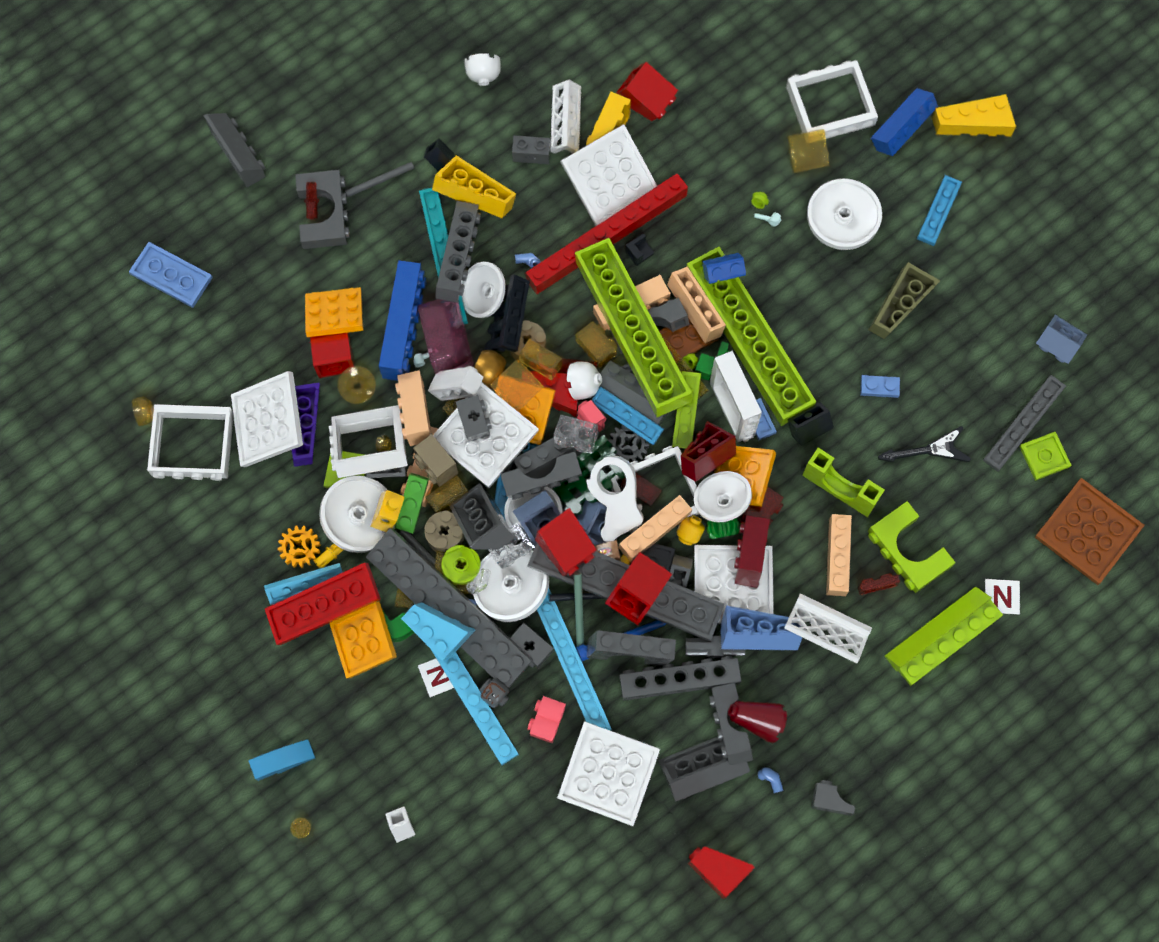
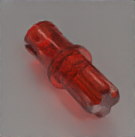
(311, 200)

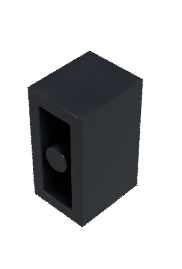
(810, 423)

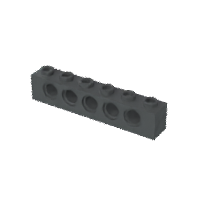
(457, 252)
(671, 686)

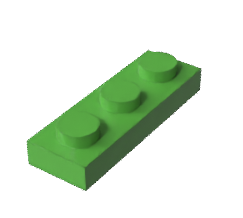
(412, 503)

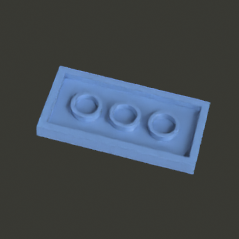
(170, 274)

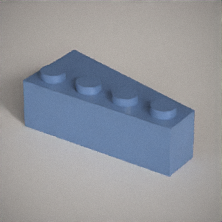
(756, 631)

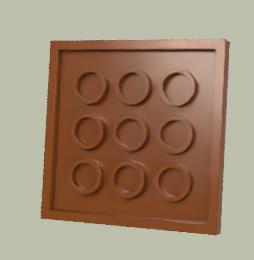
(1089, 531)

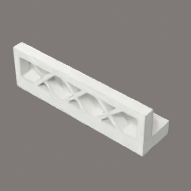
(569, 115)

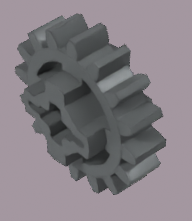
(632, 438)

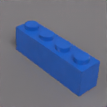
(904, 122)

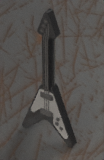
(941, 447)

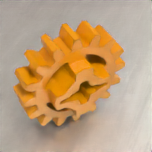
(295, 552)

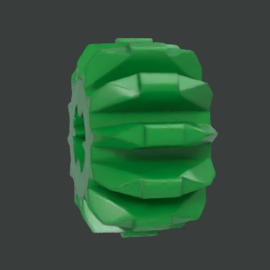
(722, 529)

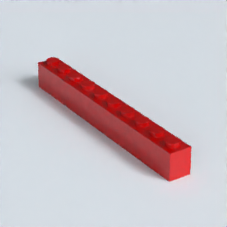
(614, 228)

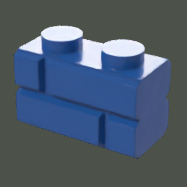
(724, 268)

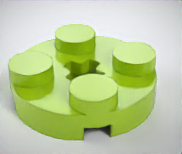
(457, 575)

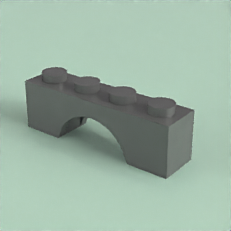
(669, 315)
(565, 469)
(736, 743)

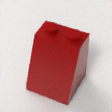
(648, 92)
(331, 354)
(566, 543)
(638, 588)
(719, 870)

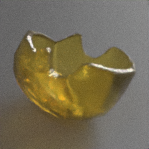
(143, 410)

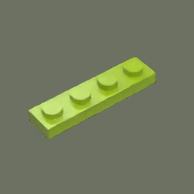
(687, 414)

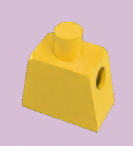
(387, 508)

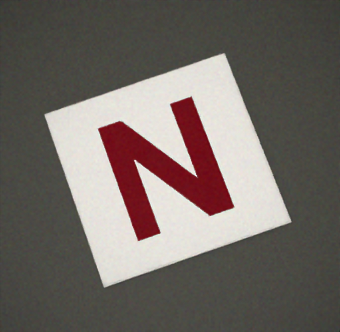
(1004, 595)
(434, 677)

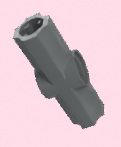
(710, 649)

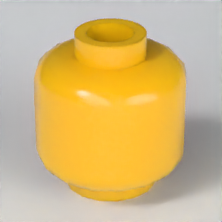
(690, 530)

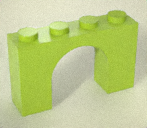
(821, 472)
(916, 574)

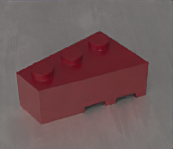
(707, 452)
(752, 551)

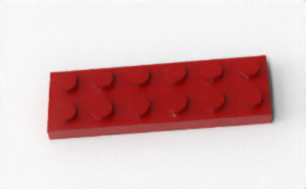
(322, 603)

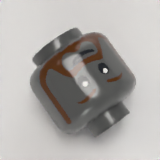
(494, 693)

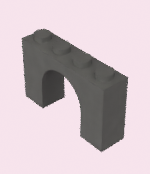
(333, 230)
(654, 649)

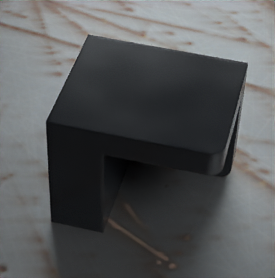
(438, 154)
(639, 250)

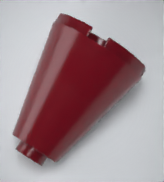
(759, 718)

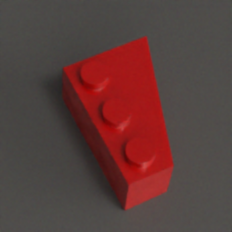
(562, 398)

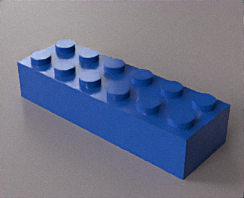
(402, 320)

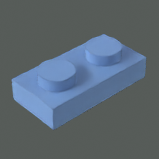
(880, 386)
(765, 426)

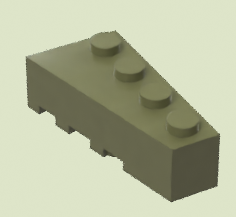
(906, 293)

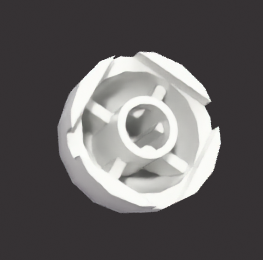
(482, 68)
(584, 380)

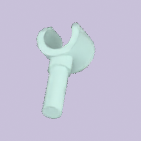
(774, 220)
(419, 359)

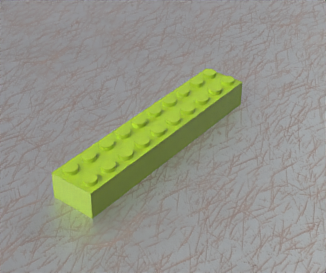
(633, 328)
(755, 343)

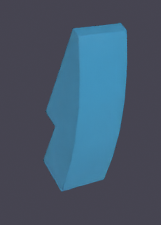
(281, 759)

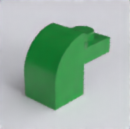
(706, 362)
(398, 628)

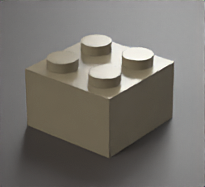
(435, 461)

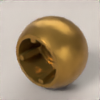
(490, 366)

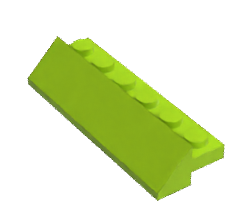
(944, 635)

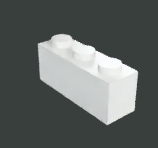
(456, 383)

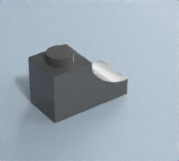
(680, 570)
(827, 799)

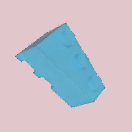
(437, 630)

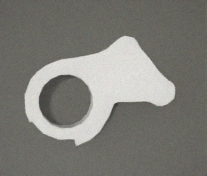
(622, 509)

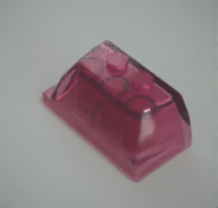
(445, 335)

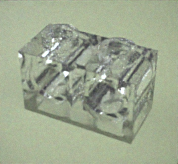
(578, 429)
(512, 550)

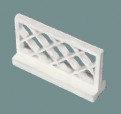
(826, 618)

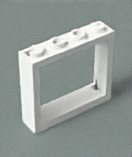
(841, 126)
(735, 397)
(189, 412)
(364, 421)
(652, 459)

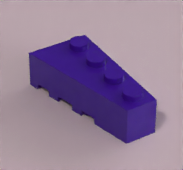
(307, 403)

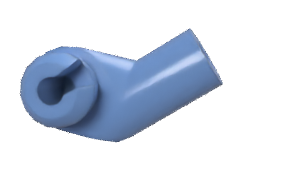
(528, 258)
(771, 776)

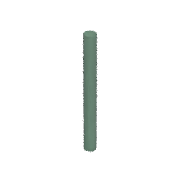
(579, 608)

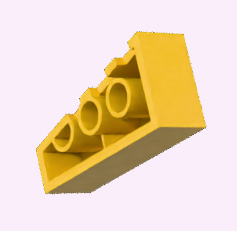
(613, 115)
(976, 117)
(470, 185)

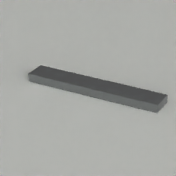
(1024, 423)

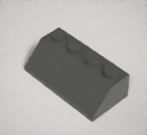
(235, 148)
(626, 387)
(542, 459)
(481, 520)
(699, 769)

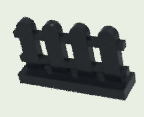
(513, 315)

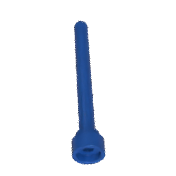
(582, 650)

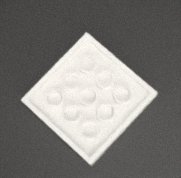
(608, 174)
(266, 419)
(492, 454)
(716, 577)
(608, 773)

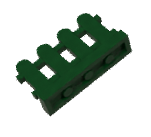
(587, 461)

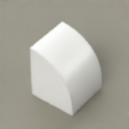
(400, 824)

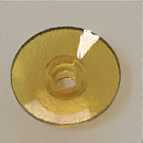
(350, 378)

